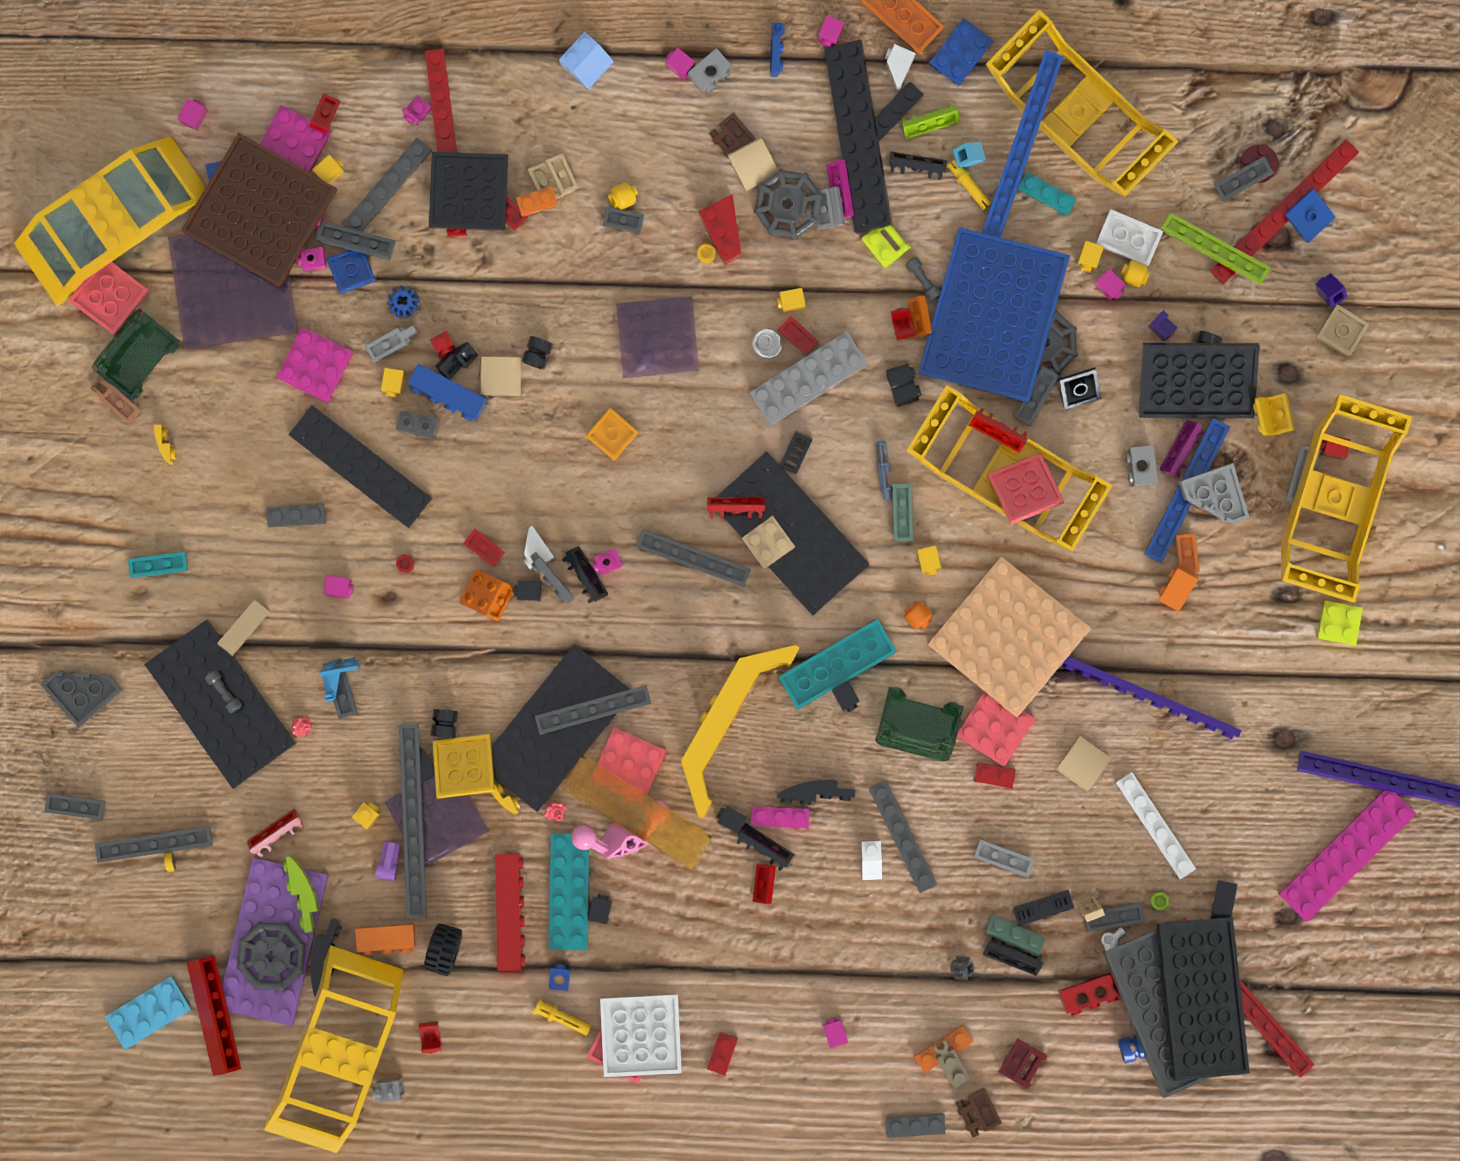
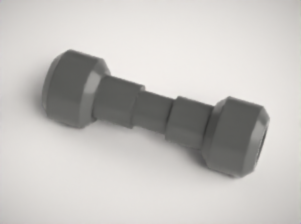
(914, 266)
(214, 678)

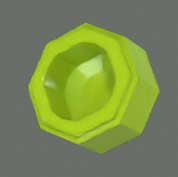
(1159, 901)

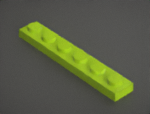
(1215, 249)

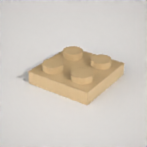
(1342, 330)
(768, 542)

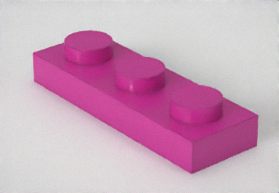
(838, 177)
(780, 817)

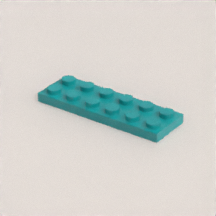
(837, 664)
(568, 894)

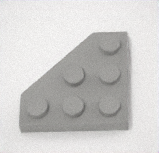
(1217, 493)

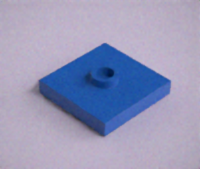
(1309, 215)
(350, 270)

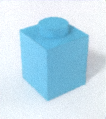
(969, 154)

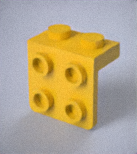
(1274, 415)

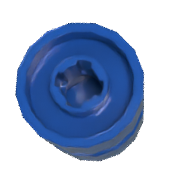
(1125, 1049)

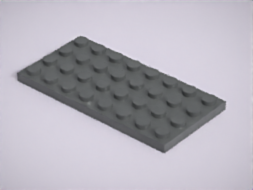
(1140, 984)

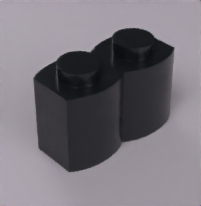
(903, 385)

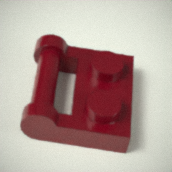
(1017, 1060)

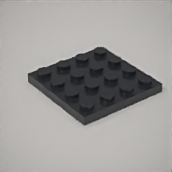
(468, 191)

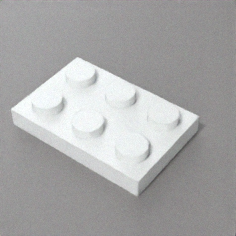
(1129, 237)

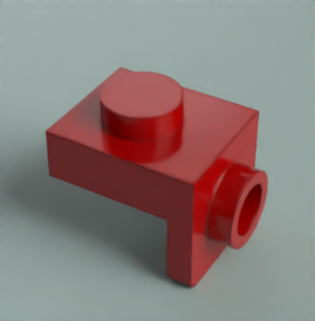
(902, 323)
(430, 1037)

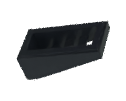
(801, 436)

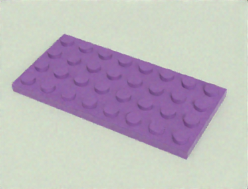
(270, 902)

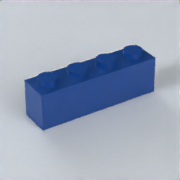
(447, 392)

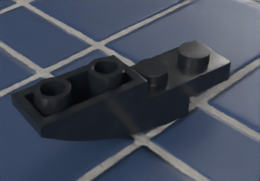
(807, 792)
(320, 951)

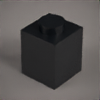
(528, 591)
(846, 697)
(731, 819)
(600, 909)

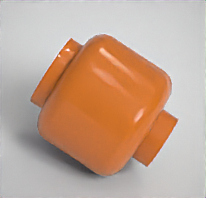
(918, 615)

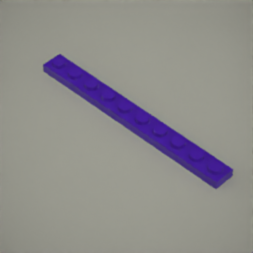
(1156, 700)
(1379, 778)

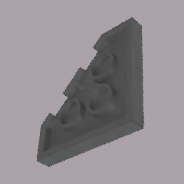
(81, 693)

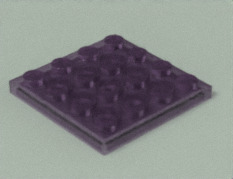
(657, 337)
(446, 821)

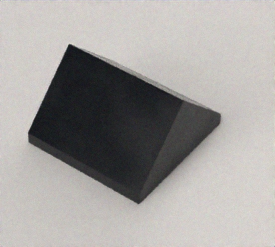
(1079, 388)

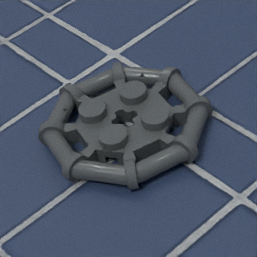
(794, 212)
(1056, 344)
(279, 949)

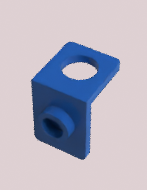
(559, 969)

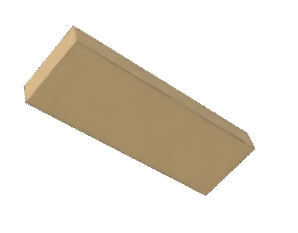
(243, 627)

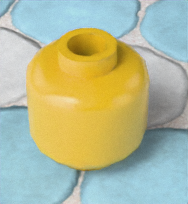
(622, 195)
(1135, 273)

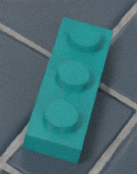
(1046, 194)
(158, 565)

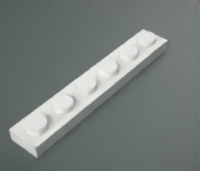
(1155, 825)

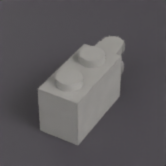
(388, 1090)

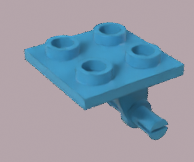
(331, 674)

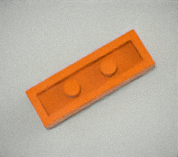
(957, 1039)

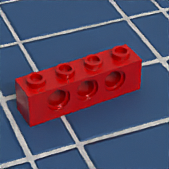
(1069, 995)

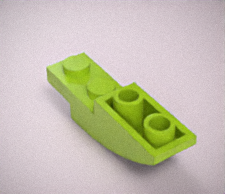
(301, 884)

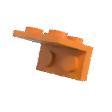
(486, 595)

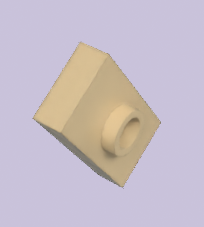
(1090, 908)

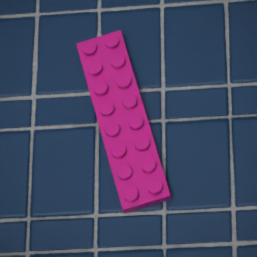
(1346, 854)

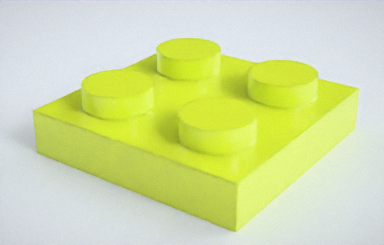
(1339, 623)

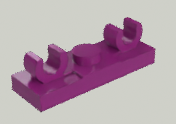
(1181, 448)

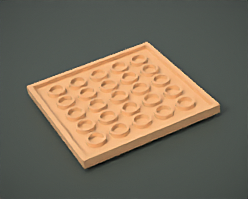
(1009, 637)

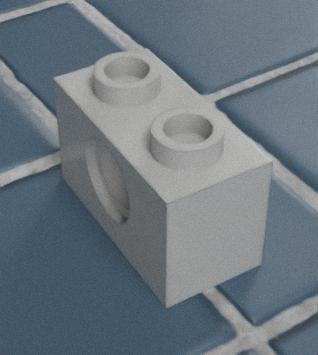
(715, 61)
(1146, 455)

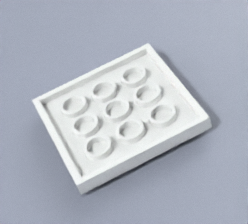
(640, 1035)

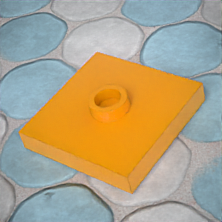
(612, 434)

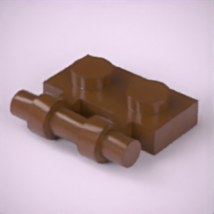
(735, 131)
(984, 1110)

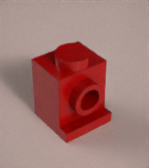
(442, 344)

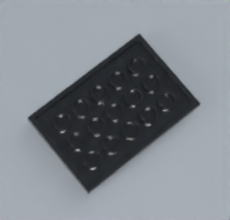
(1198, 380)

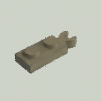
(951, 1064)

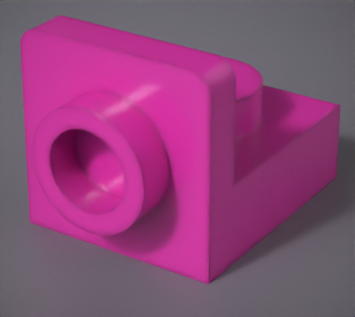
(416, 111)

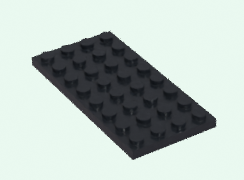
(822, 555)
(235, 741)
(537, 763)
(1203, 999)

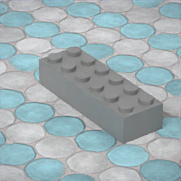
(809, 378)

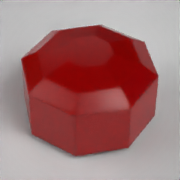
(405, 563)

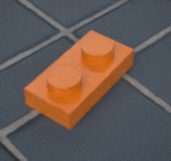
(536, 201)
(920, 316)
(1188, 551)

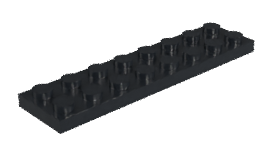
(360, 466)

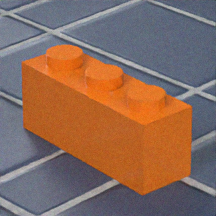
(385, 939)

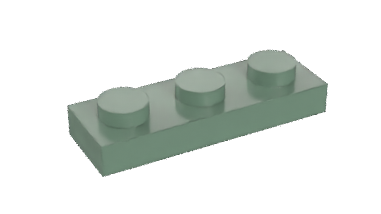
(902, 512)
(1015, 935)

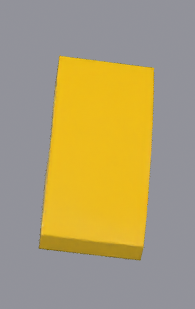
(166, 449)
(508, 802)

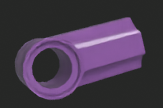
(388, 866)

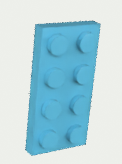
(148, 1012)

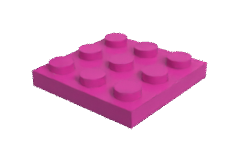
(294, 139)
(314, 365)

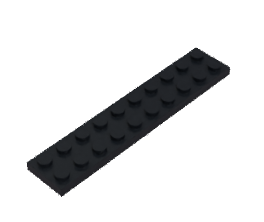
(858, 135)

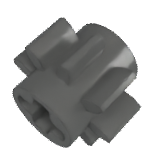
(962, 967)

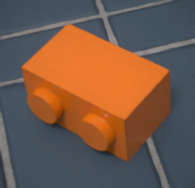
(1178, 587)

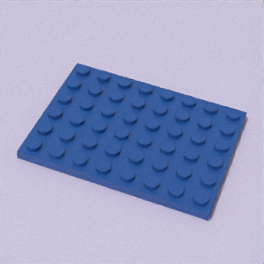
(994, 315)

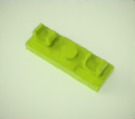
(930, 121)

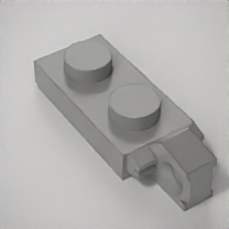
(390, 343)

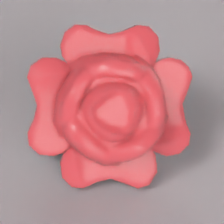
(301, 726)
(555, 811)

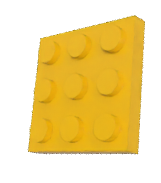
(463, 766)

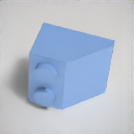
(586, 60)

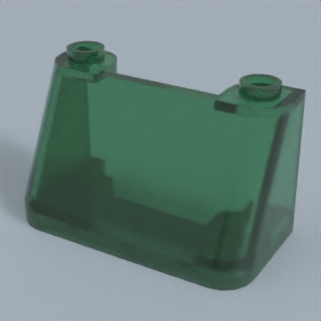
(134, 353)
(918, 726)

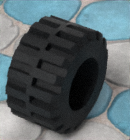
(443, 949)

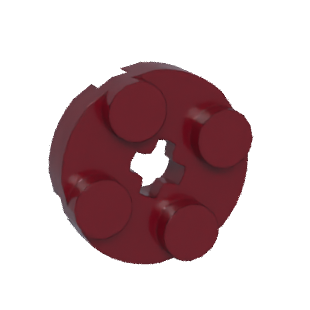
(1256, 152)

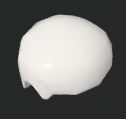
(766, 343)

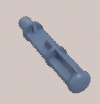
(883, 468)

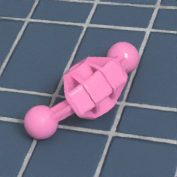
(616, 840)

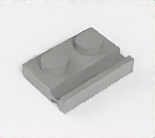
(831, 209)

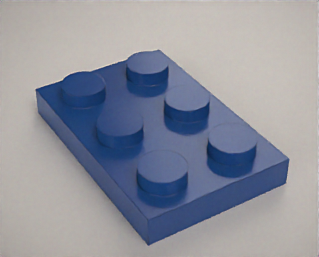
(961, 52)

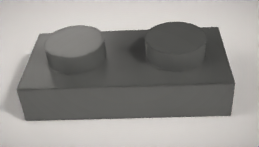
(623, 220)

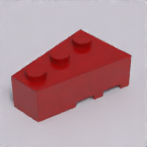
(722, 228)

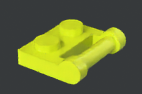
(882, 249)

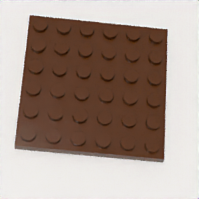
(259, 210)

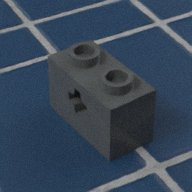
(417, 425)

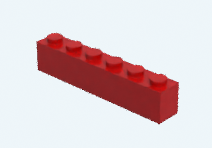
(509, 912)
(214, 1015)

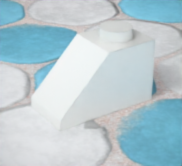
(898, 64)
(535, 544)
(871, 860)

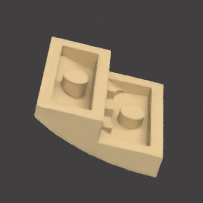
(753, 163)
(553, 173)
(500, 376)
(1083, 763)

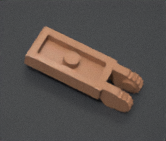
(117, 401)

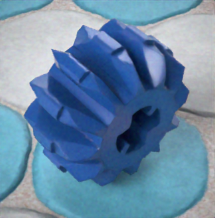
(399, 309)

